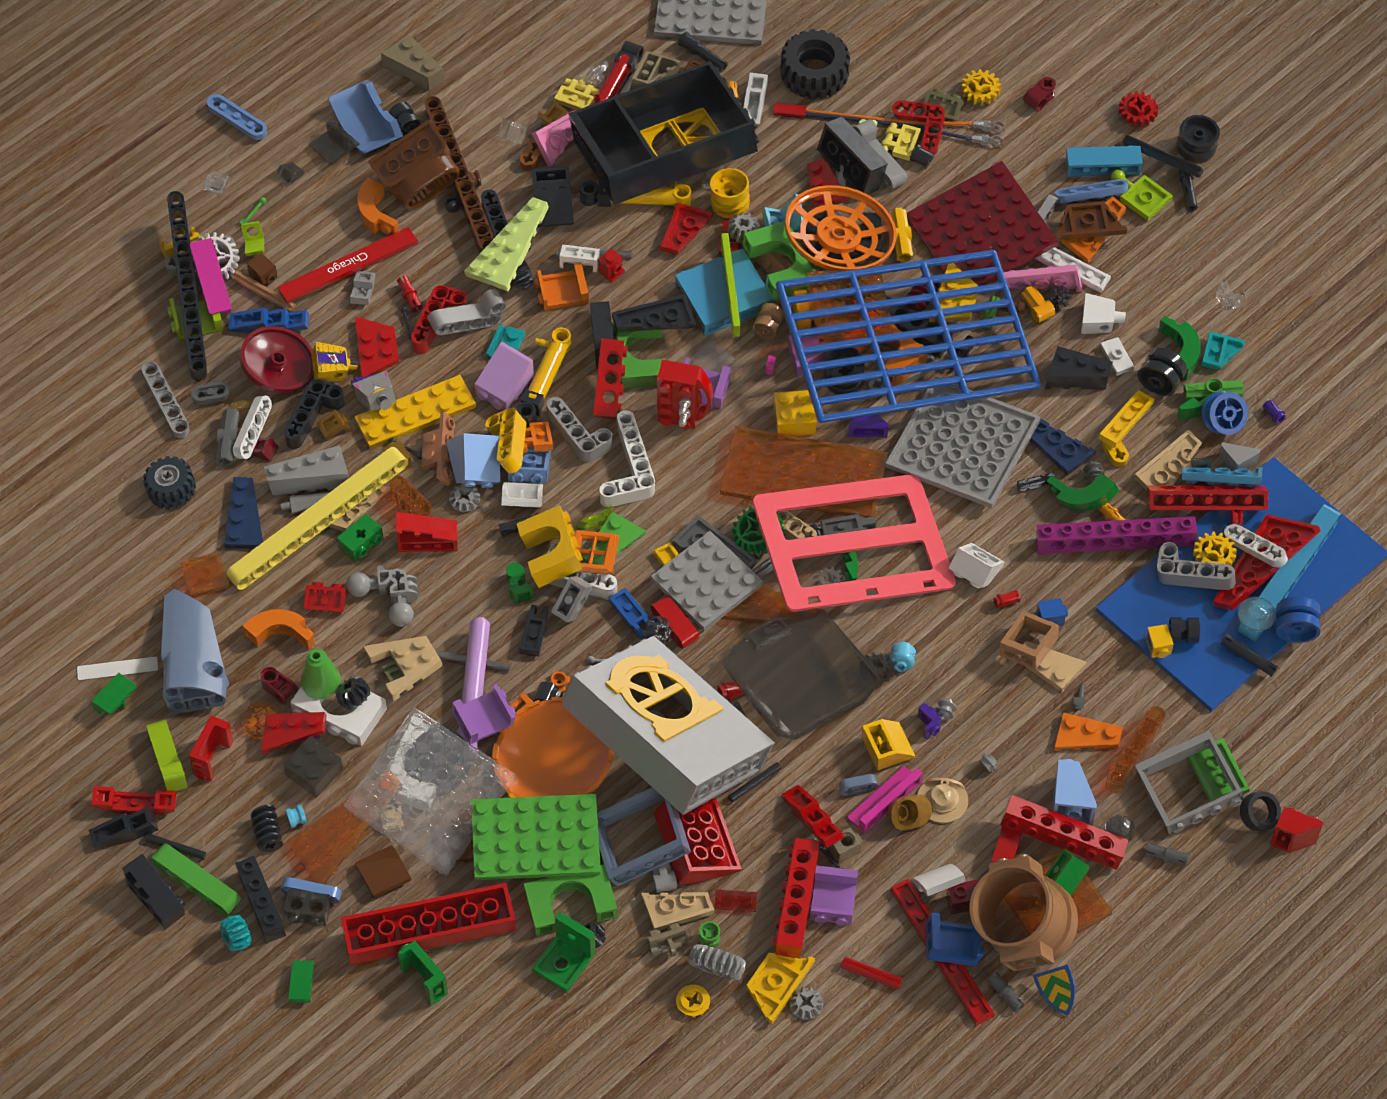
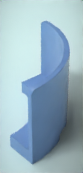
(363, 118)

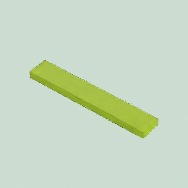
(730, 285)

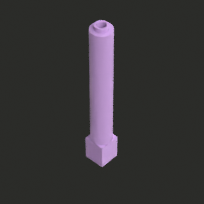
(475, 663)

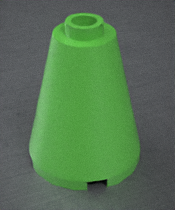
(319, 675)

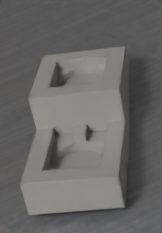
(362, 288)

